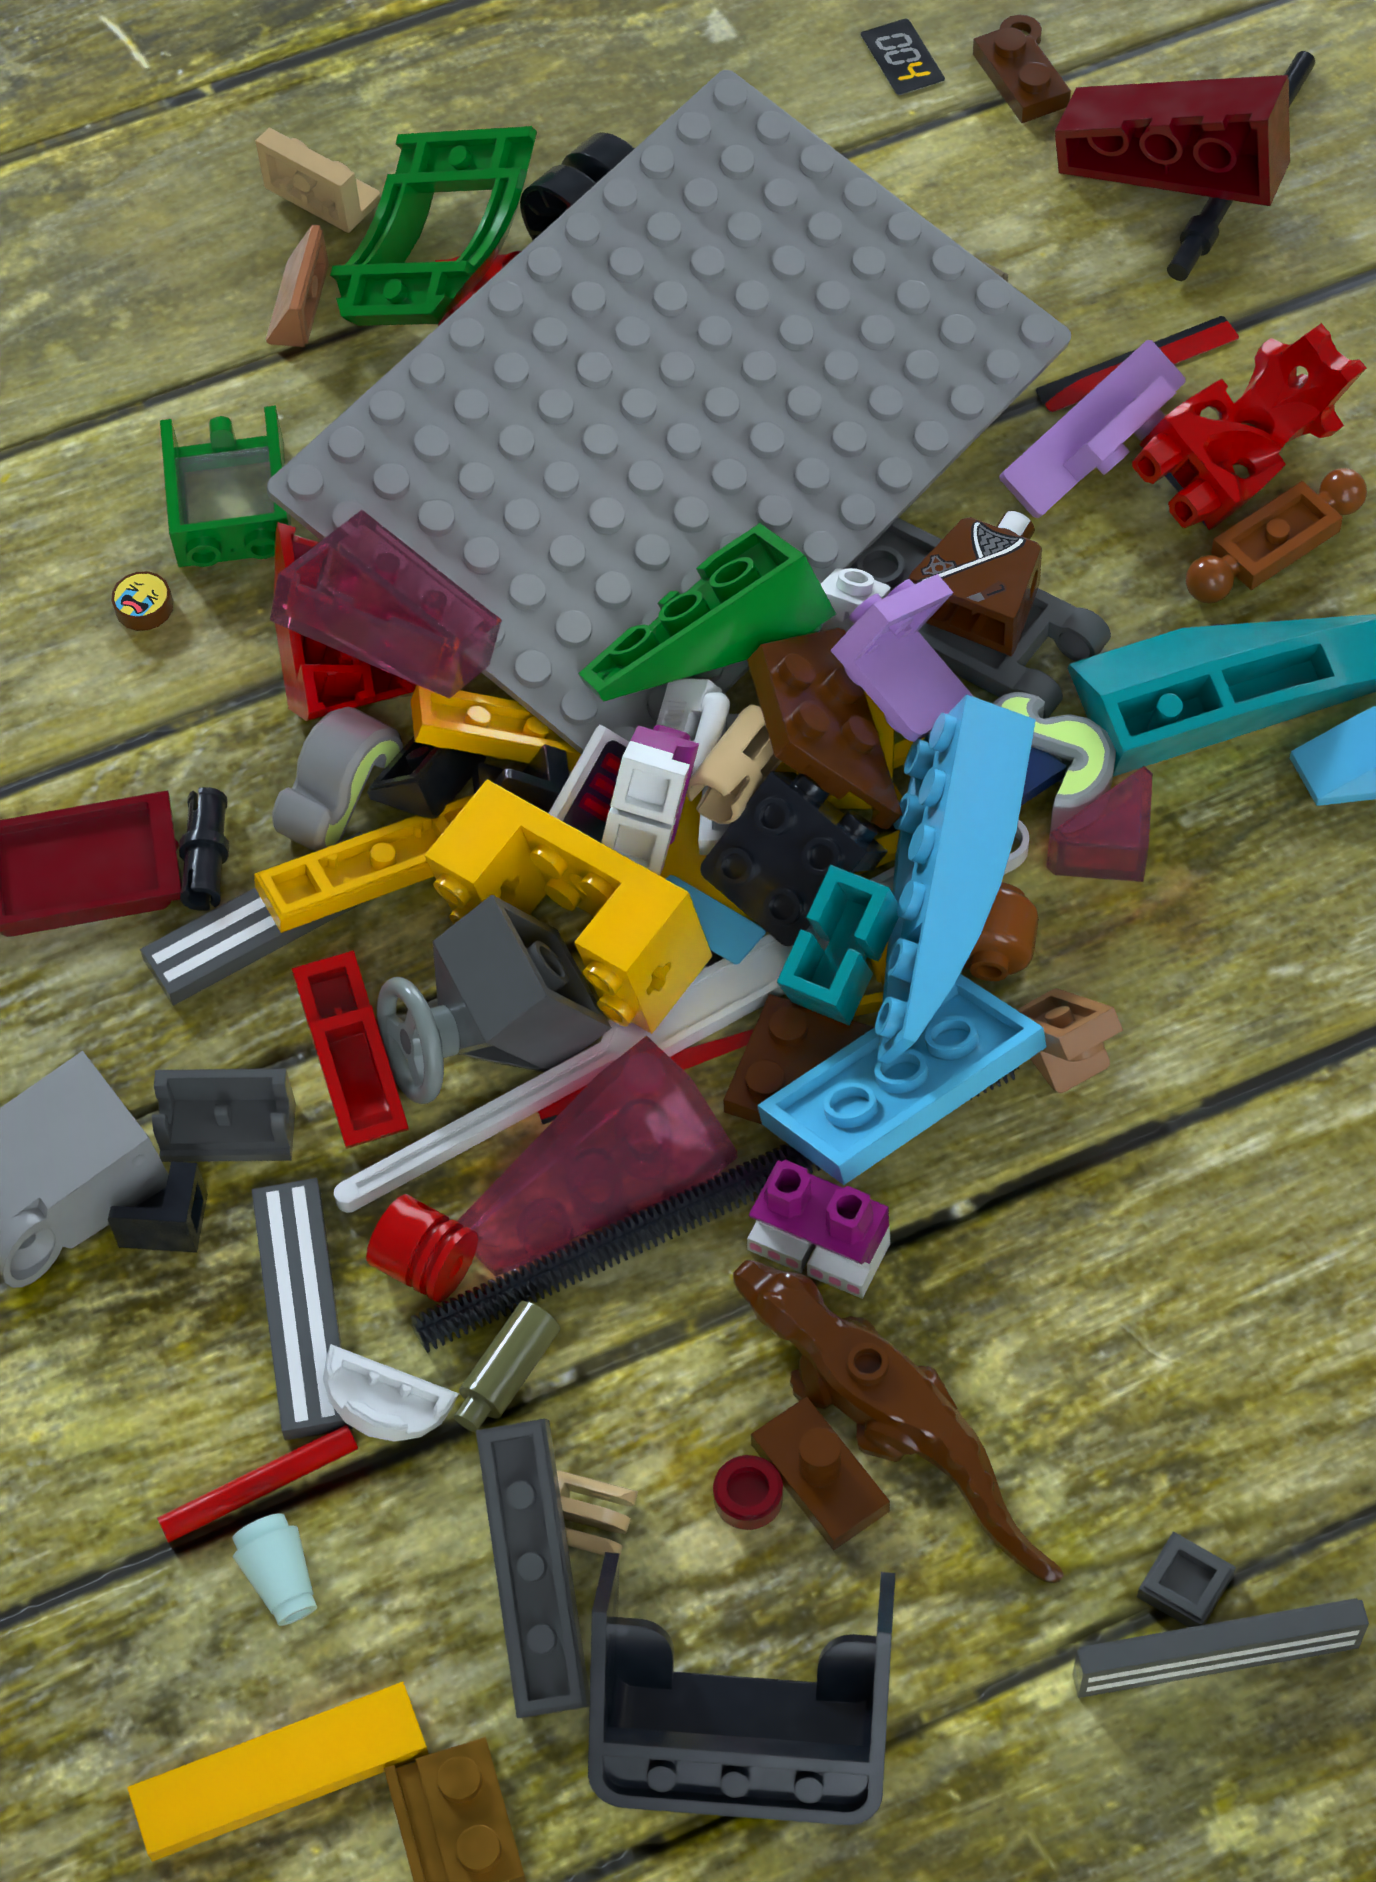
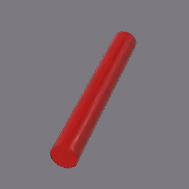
(257, 1483)

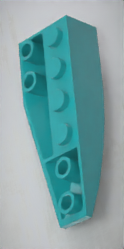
(1222, 682)

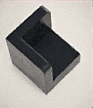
(536, 784)
(167, 1219)

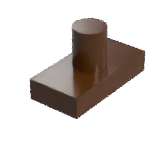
(821, 1473)

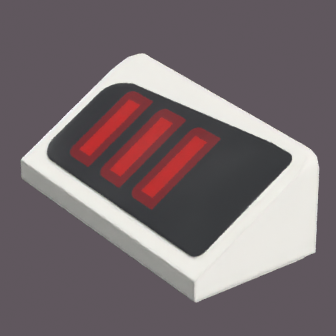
(591, 785)

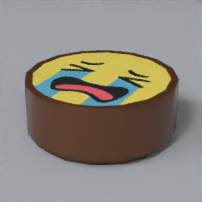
(142, 601)

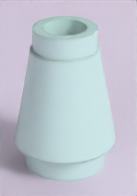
(276, 1567)

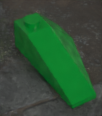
(746, 597)

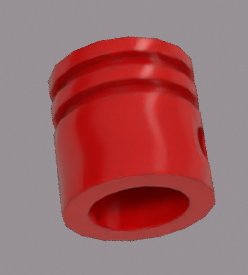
(422, 1248)

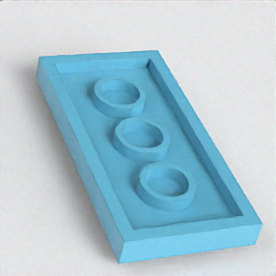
(863, 1109)

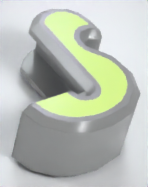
(1076, 744)
(332, 776)

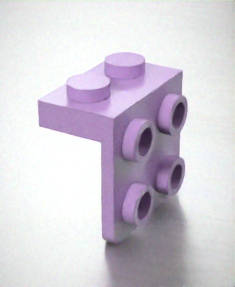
(896, 662)

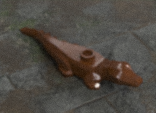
(890, 1398)

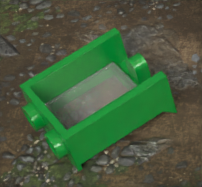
(220, 493)

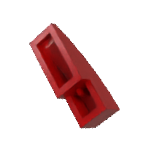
(350, 1049)

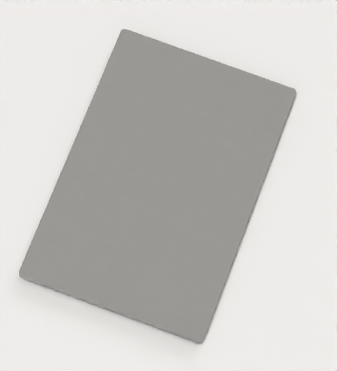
(661, 369)

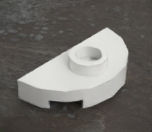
(383, 1399)

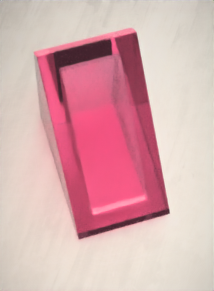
(1108, 835)

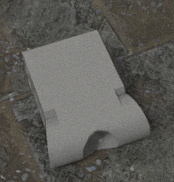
(64, 1163)

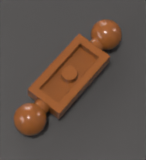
(1276, 535)

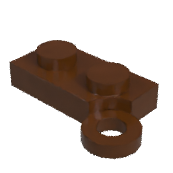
(1021, 68)

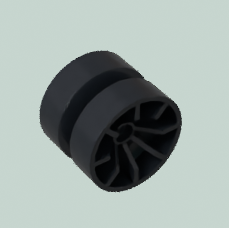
(566, 183)

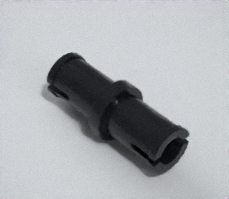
(204, 849)

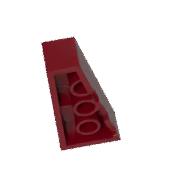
(1181, 136)

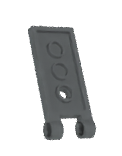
(1075, 630)

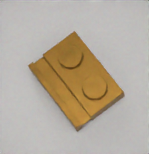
(454, 1817)

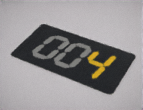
(902, 56)

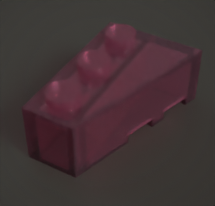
(386, 607)

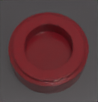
(748, 1492)

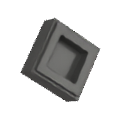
(1186, 1581)

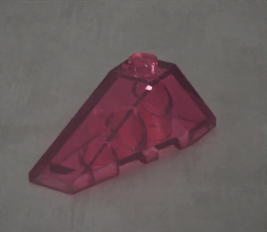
(611, 1152)

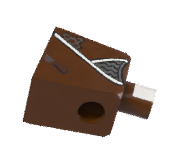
(991, 579)

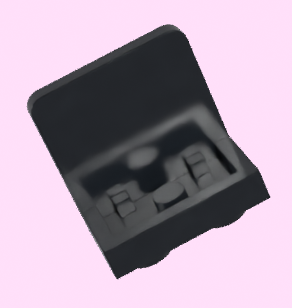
(783, 849)

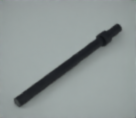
(1203, 229)

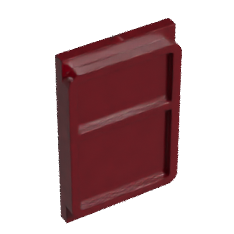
(88, 864)

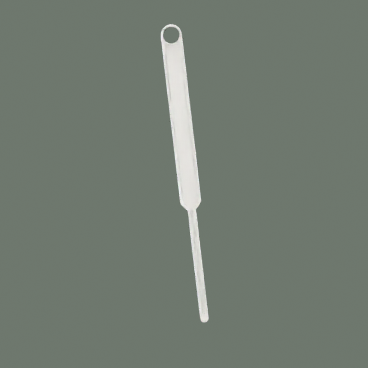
(709, 1004)

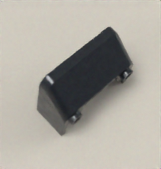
(734, 1739)

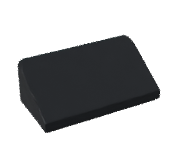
(424, 778)

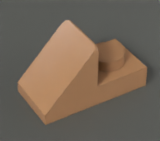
(1073, 1037)

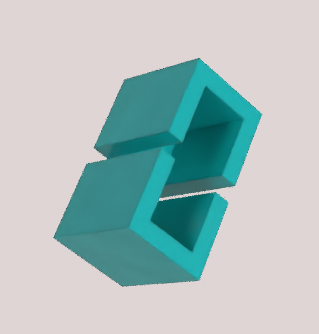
(857, 923)

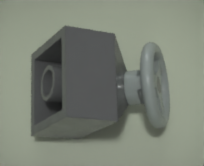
(502, 998)

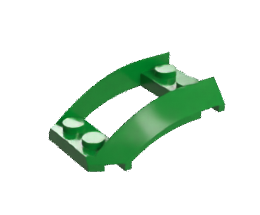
(376, 280)

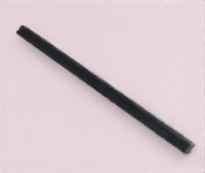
(604, 1246)

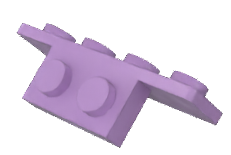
(1095, 430)

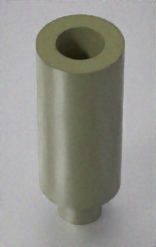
(506, 1364)

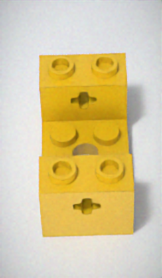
(643, 929)

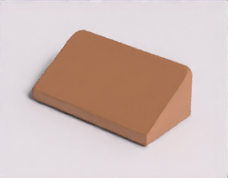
(299, 291)

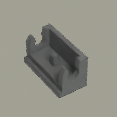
(224, 1115)

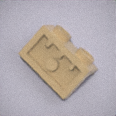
(314, 181)

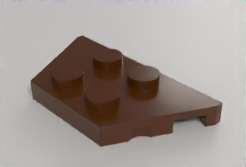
(823, 721)

